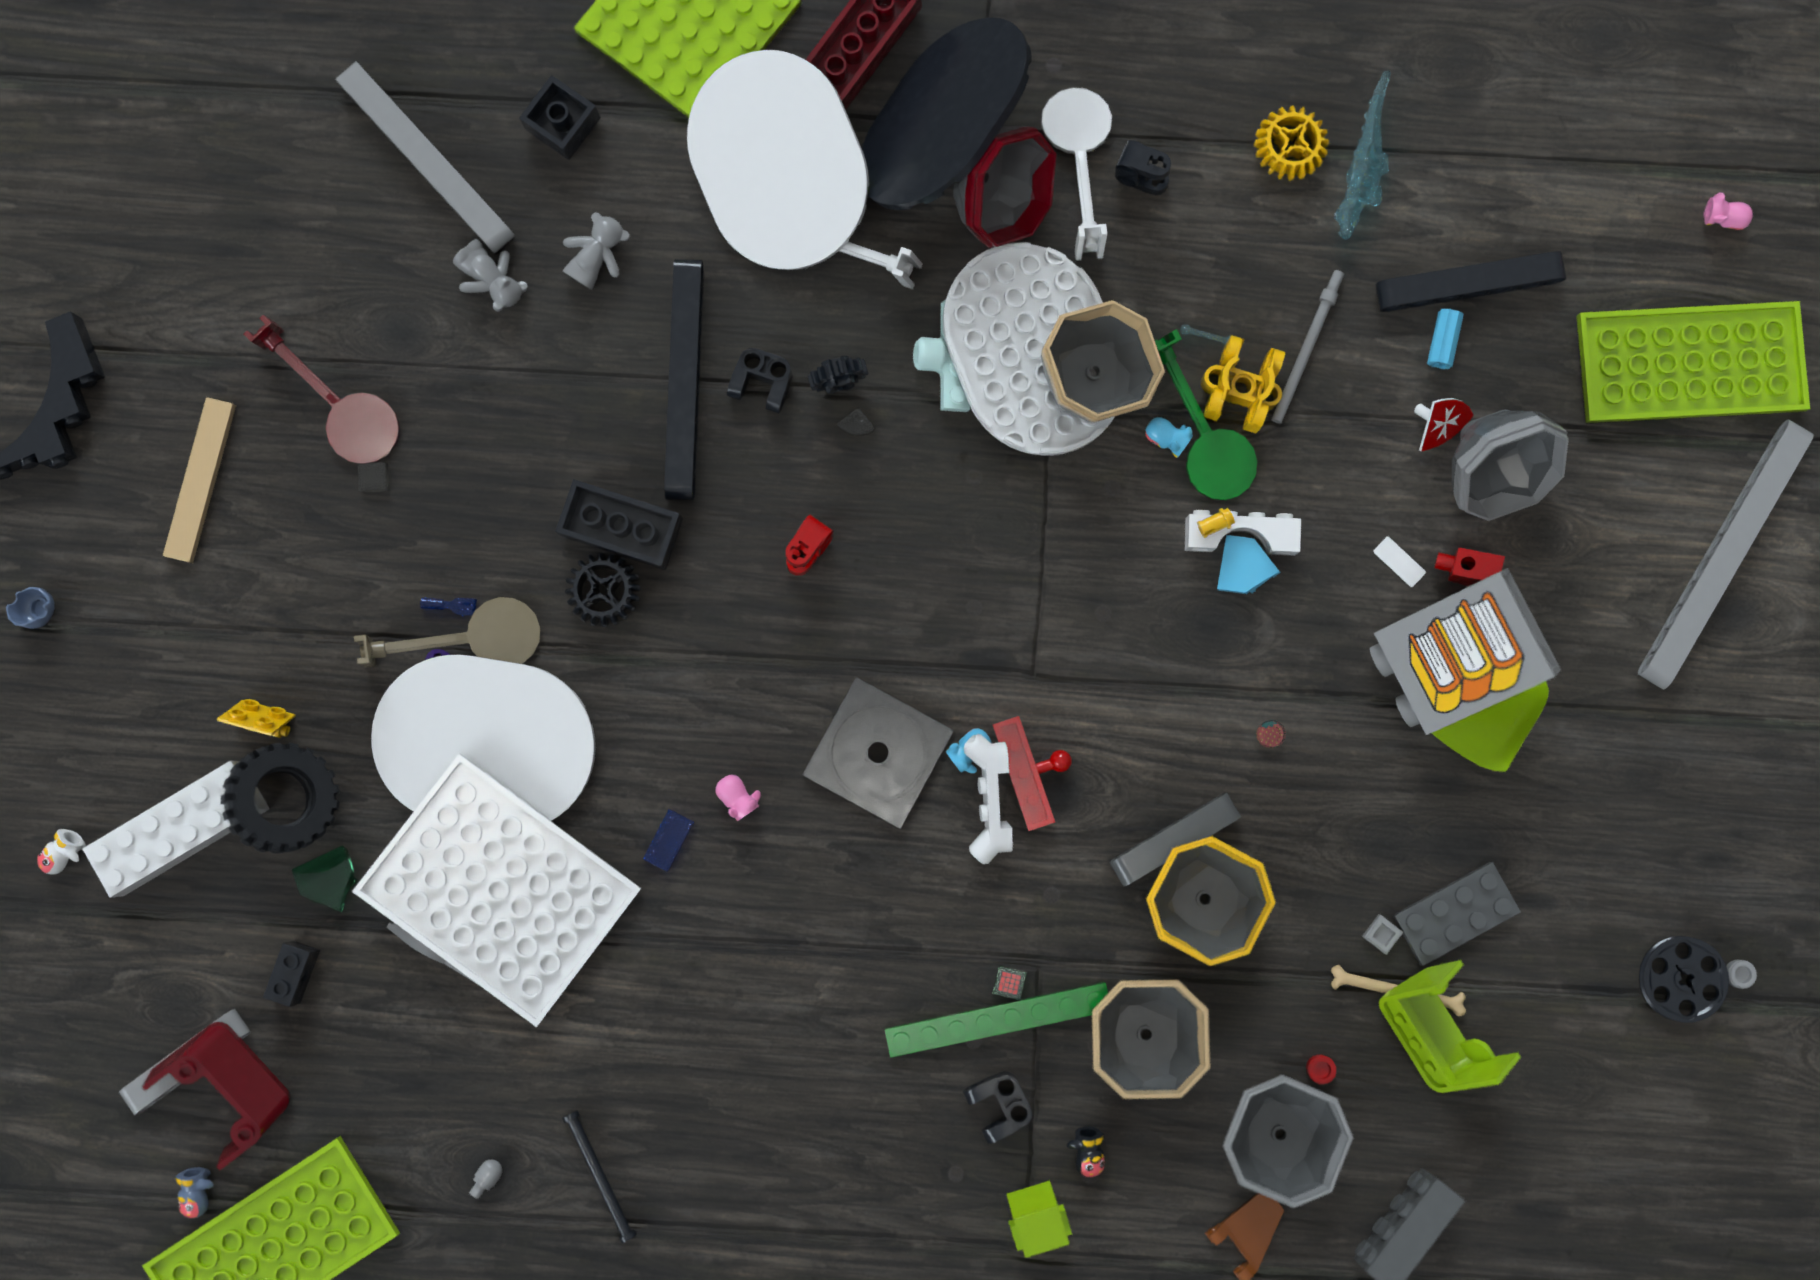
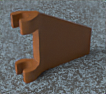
(1250, 1231)

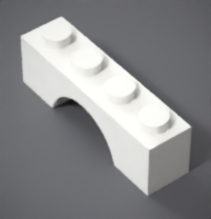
(1277, 534)

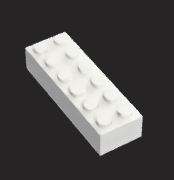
(164, 834)

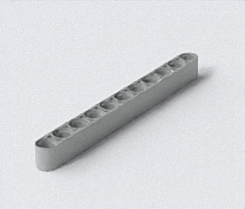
(1725, 554)

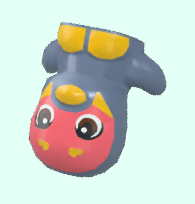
(192, 1196)

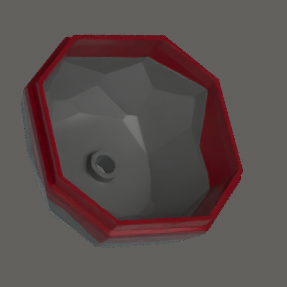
(1008, 187)

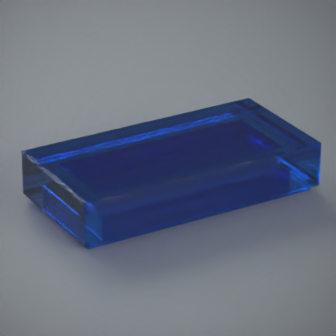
(668, 840)

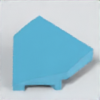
(1244, 566)

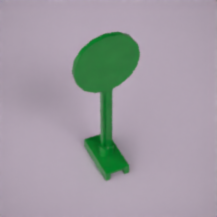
(1220, 460)

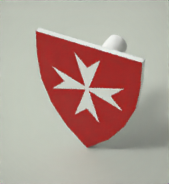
(1443, 421)

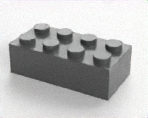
(1408, 1228)

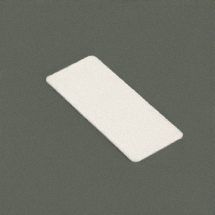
(1399, 561)

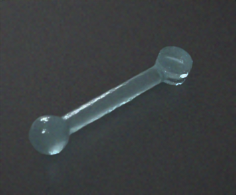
(1186, 329)

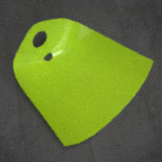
(1498, 731)

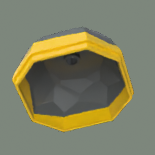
(1236, 905)

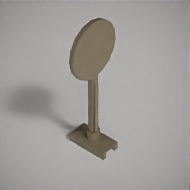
(497, 631)

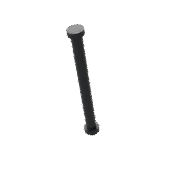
(599, 1176)

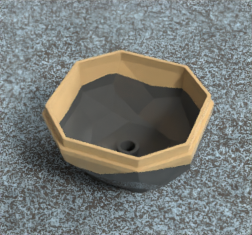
(1117, 347)
(1167, 1060)

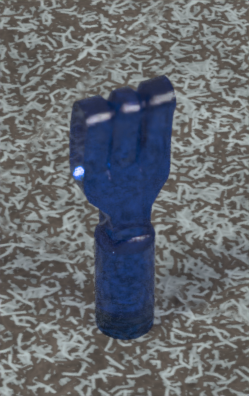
(459, 606)

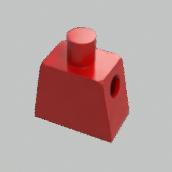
(1480, 564)

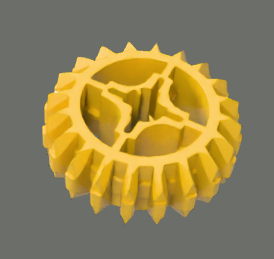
(1305, 124)

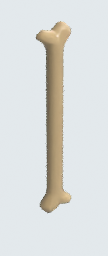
(1341, 978)

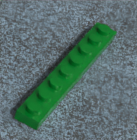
(994, 1020)

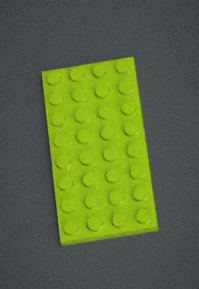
(1693, 362)
(293, 1228)

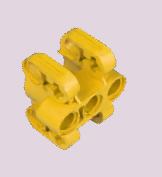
(1254, 398)

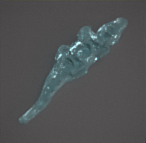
(1366, 166)

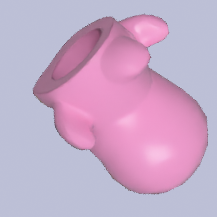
(1727, 214)
(735, 796)

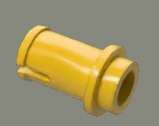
(1216, 522)

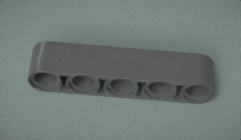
(1190, 828)

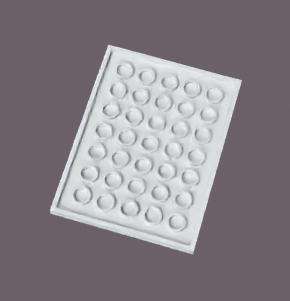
(497, 890)

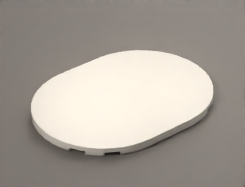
(777, 160)
(995, 336)
(498, 715)

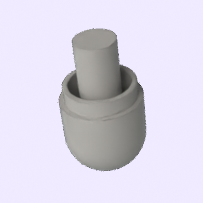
(486, 1177)

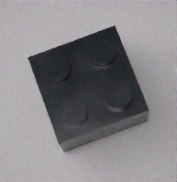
(560, 117)

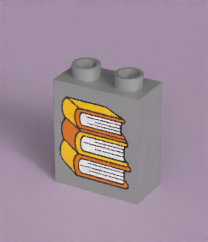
(1464, 653)

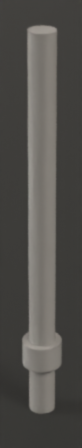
(1327, 299)

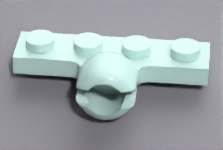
(933, 355)

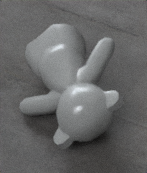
(596, 249)
(489, 277)

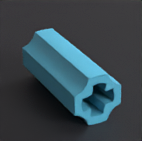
(1445, 338)

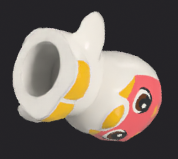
(57, 853)

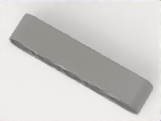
(140, 1100)

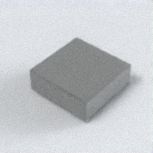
(1382, 934)

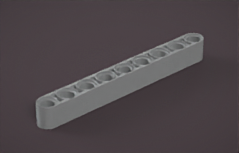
(425, 157)

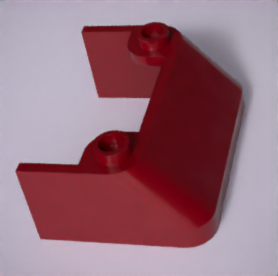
(237, 1075)

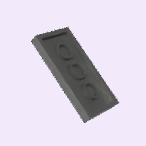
(1456, 913)

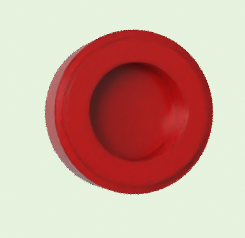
(1321, 1069)

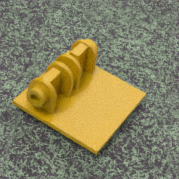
(258, 718)

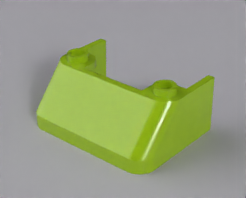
(1433, 1038)

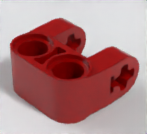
(810, 540)

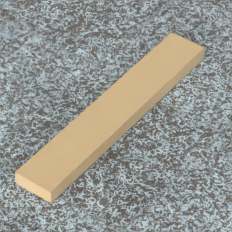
(199, 480)

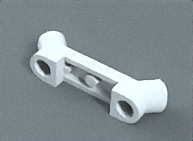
(997, 833)

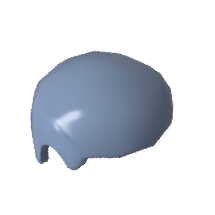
(31, 608)

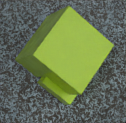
(1037, 1220)

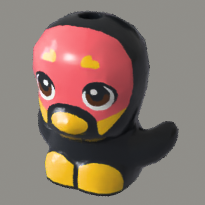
(1090, 1155)

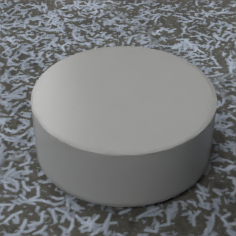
(1741, 974)

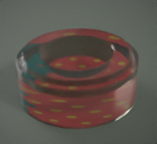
(1271, 734)

